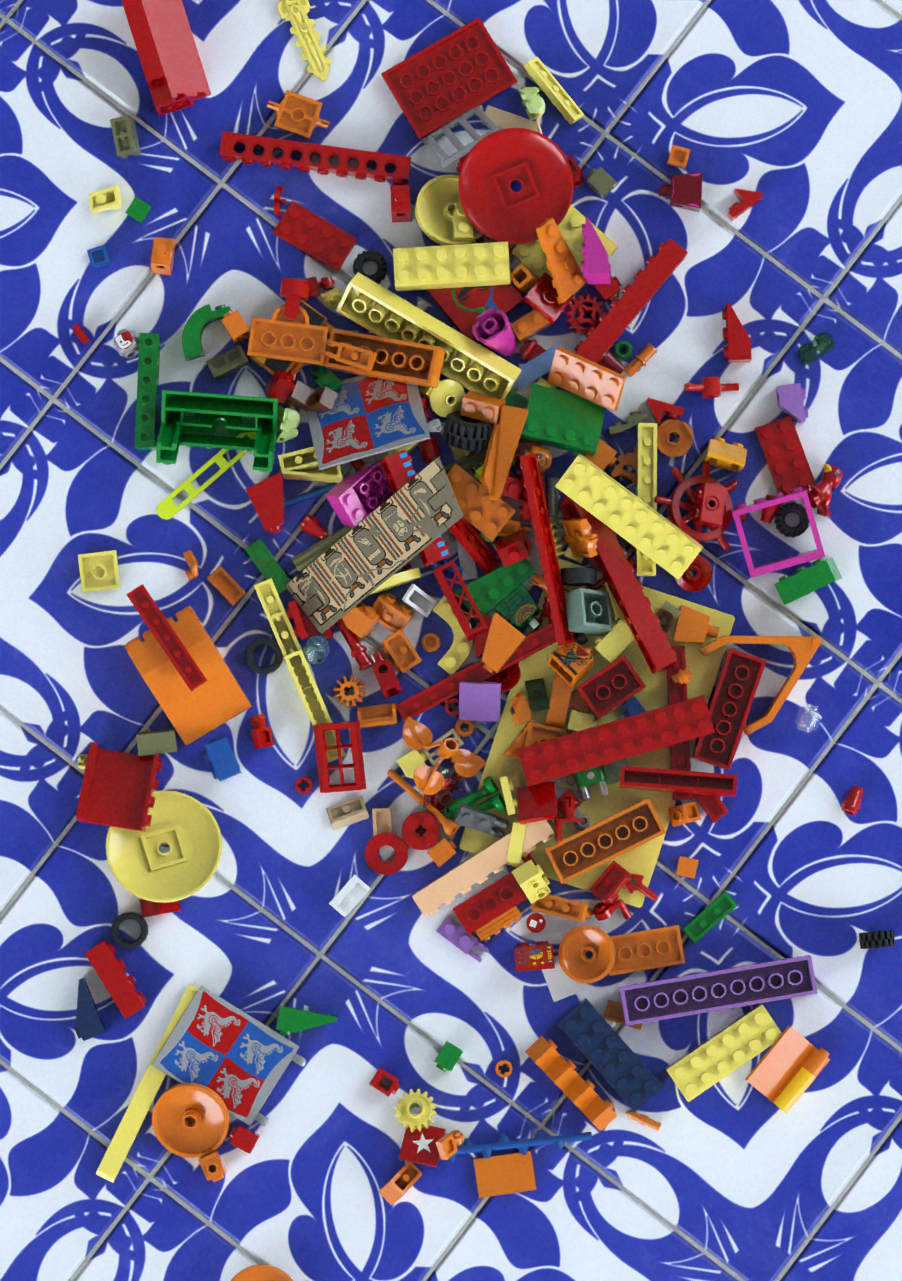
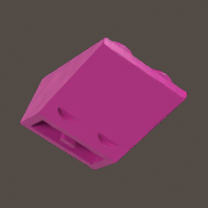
(597, 264)
(359, 495)

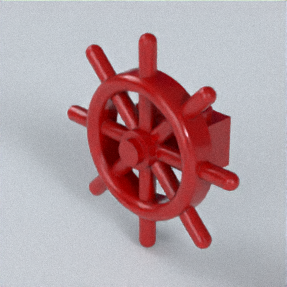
(708, 506)

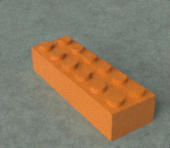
(394, 361)
(604, 841)

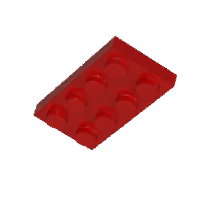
(315, 236)
(784, 455)

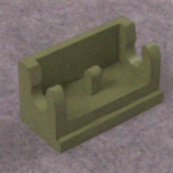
(125, 136)
(228, 362)
(156, 741)

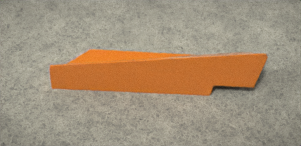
(501, 449)

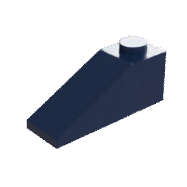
(87, 1017)

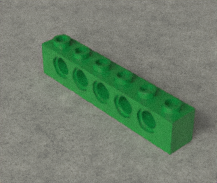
(147, 391)

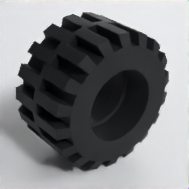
(466, 432)

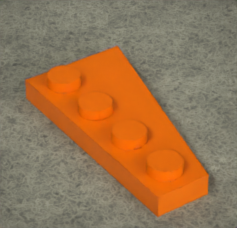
(563, 266)

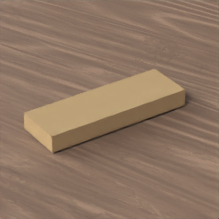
(509, 120)

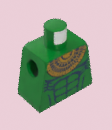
(520, 608)

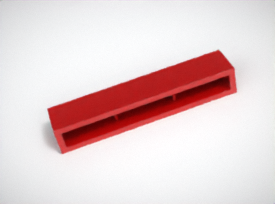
(678, 781)

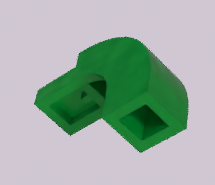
(195, 326)

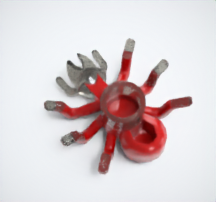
(444, 796)

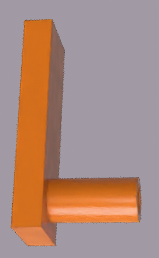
(563, 908)

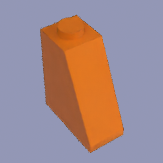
(500, 644)

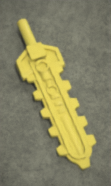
(302, 26)

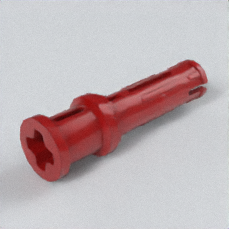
(358, 651)

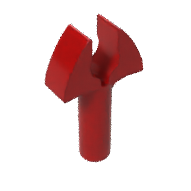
(642, 888)

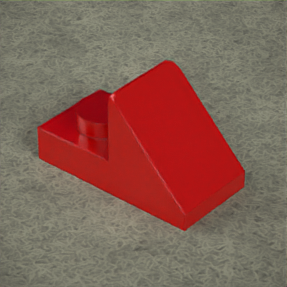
(747, 200)
(657, 409)
(151, 908)

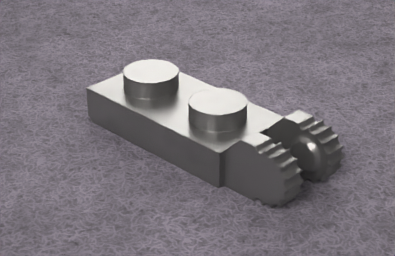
(480, 820)

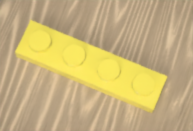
(553, 90)

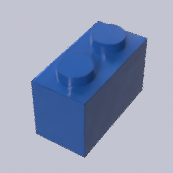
(222, 759)

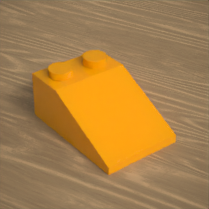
(726, 455)

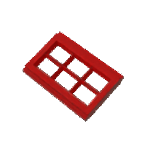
(357, 755)

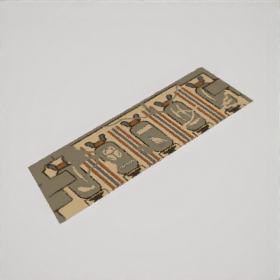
(377, 547)

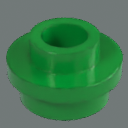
(623, 344)

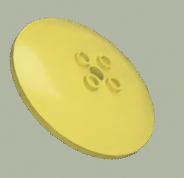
(185, 868)

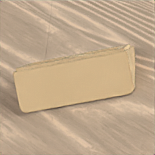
(347, 813)

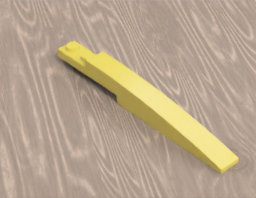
(296, 661)

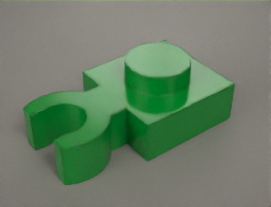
(326, 378)

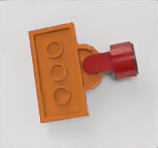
(288, 332)

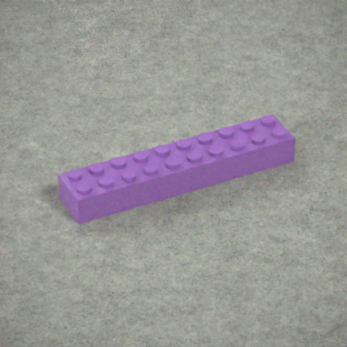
(717, 990)

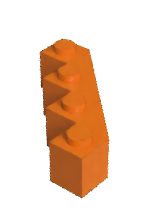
(571, 1083)

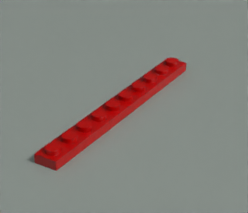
(546, 548)
(474, 673)

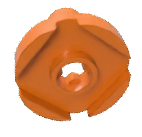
(678, 428)

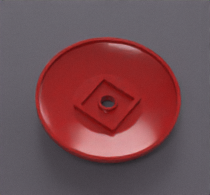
(493, 167)

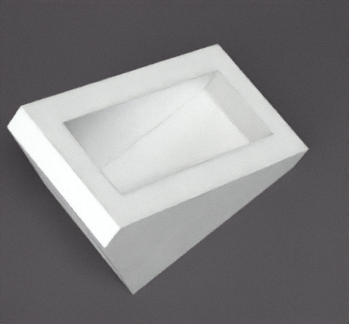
(419, 600)

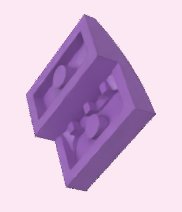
(479, 701)

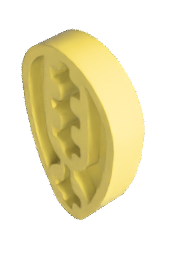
(399, 579)

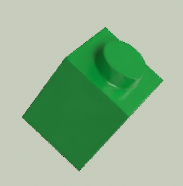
(448, 1057)

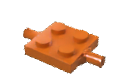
(298, 114)
(579, 537)

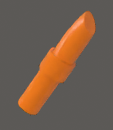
(643, 1119)

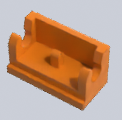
(377, 715)

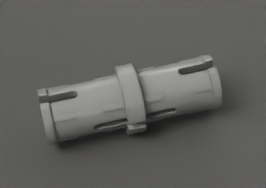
(552, 497)

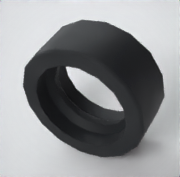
(578, 576)
(264, 670)
(115, 934)

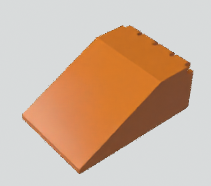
(208, 705)

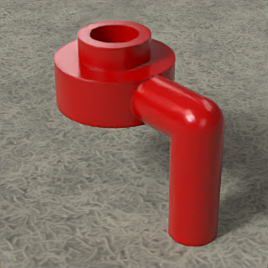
(602, 911)

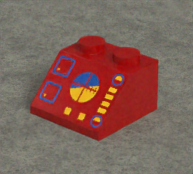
(534, 957)

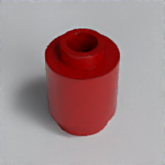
(429, 450)

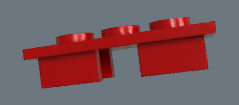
(490, 903)

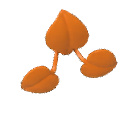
(427, 779)

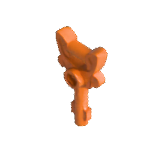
(629, 459)

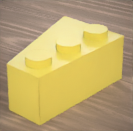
(304, 466)

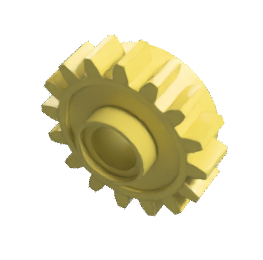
(412, 1100)

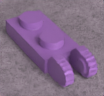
(459, 937)

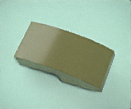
(631, 422)

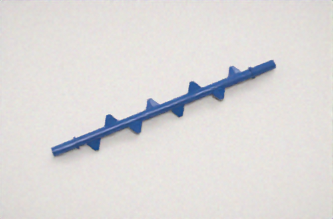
(522, 1145)

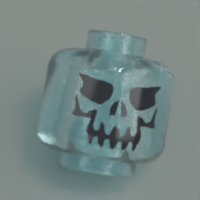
(316, 650)

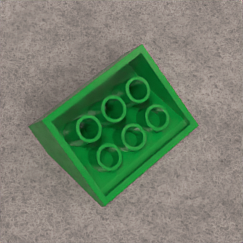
(562, 420)

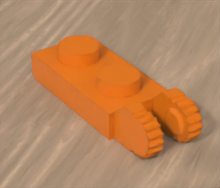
(352, 355)

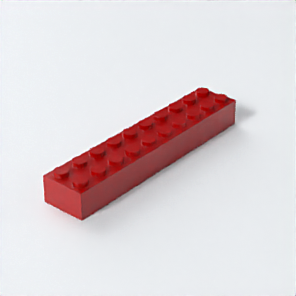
(615, 740)

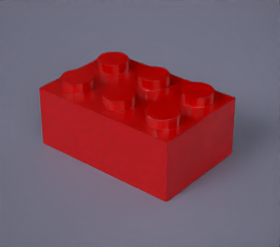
(610, 687)

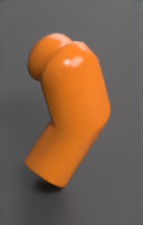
(193, 564)

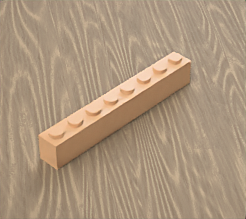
(477, 868)

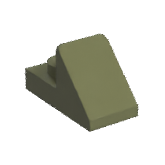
(667, 615)

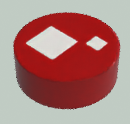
(536, 923)

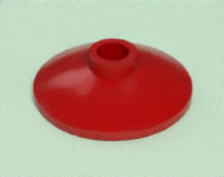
(701, 580)
(511, 674)

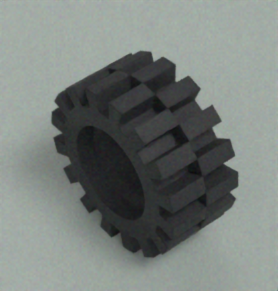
(375, 257)
(783, 527)
(876, 939)

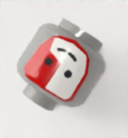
(127, 343)

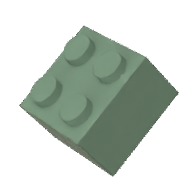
(588, 611)

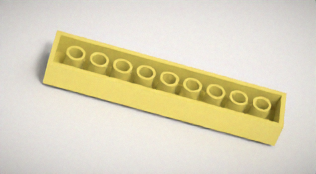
(398, 319)

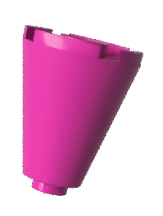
(495, 332)

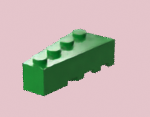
(496, 586)

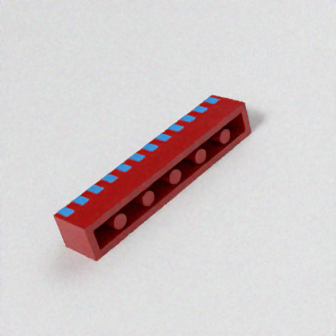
(398, 473)

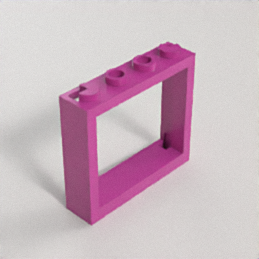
(761, 503)

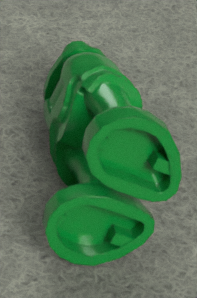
(487, 789)

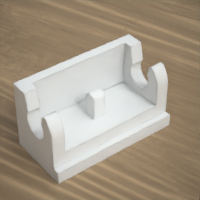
(349, 895)

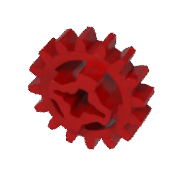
(579, 309)

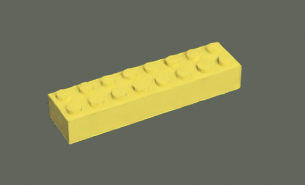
(629, 516)

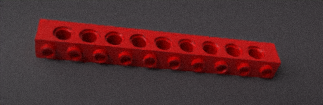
(231, 140)

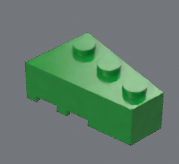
(807, 580)

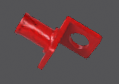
(568, 816)

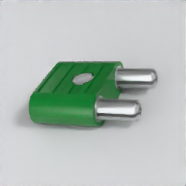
(591, 777)

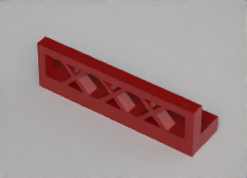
(451, 598)

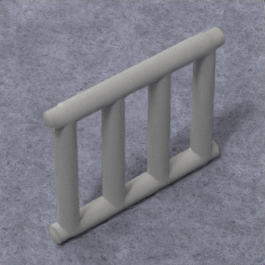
(446, 130)

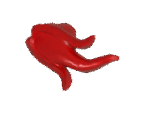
(531, 350)

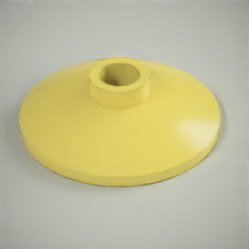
(439, 397)

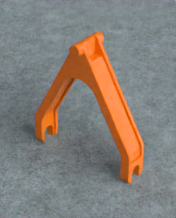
(802, 651)

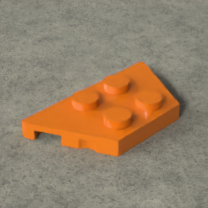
(532, 734)

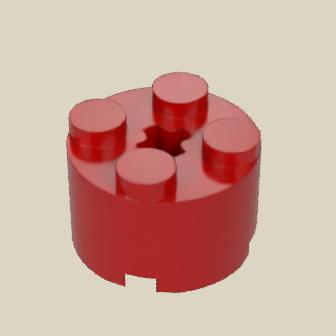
(413, 822)

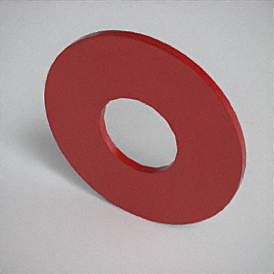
(393, 841)

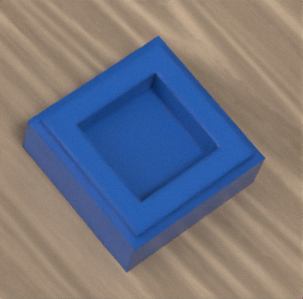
(98, 257)

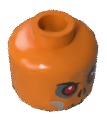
(543, 457)

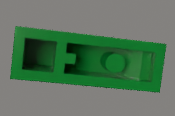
(297, 1020)

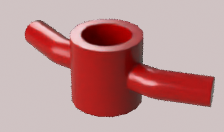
(711, 387)

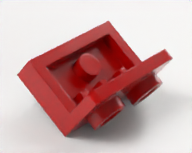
(303, 625)
(610, 883)

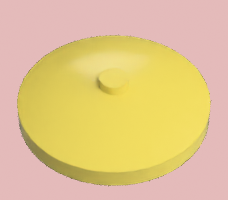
(435, 210)

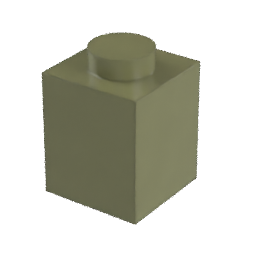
(600, 182)

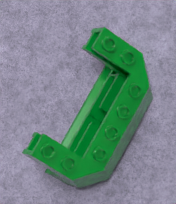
(215, 423)

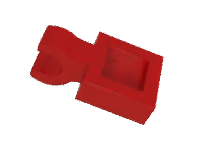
(261, 734)

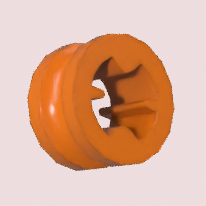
(506, 1074)

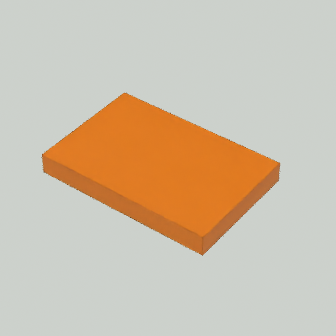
(504, 1174)

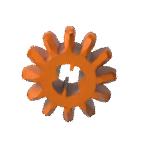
(349, 684)

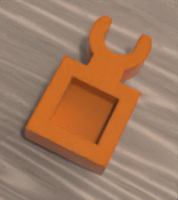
(513, 526)

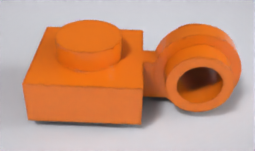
(682, 677)
(447, 1144)

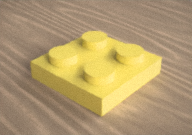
(99, 571)

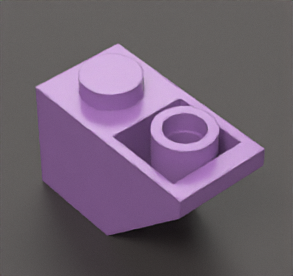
(790, 401)

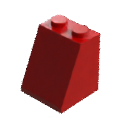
(268, 502)

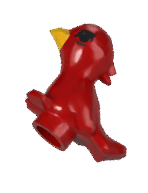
(821, 493)

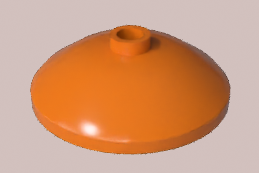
(574, 951)

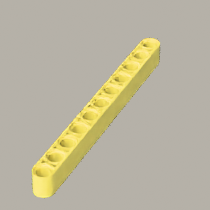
(140, 1102)

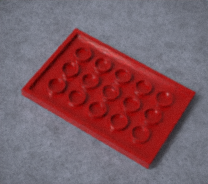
(449, 78)

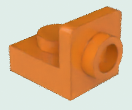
(684, 814)

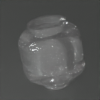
(808, 718)

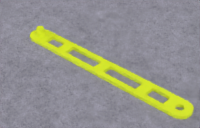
(168, 509)

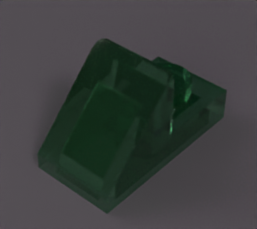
(537, 695)

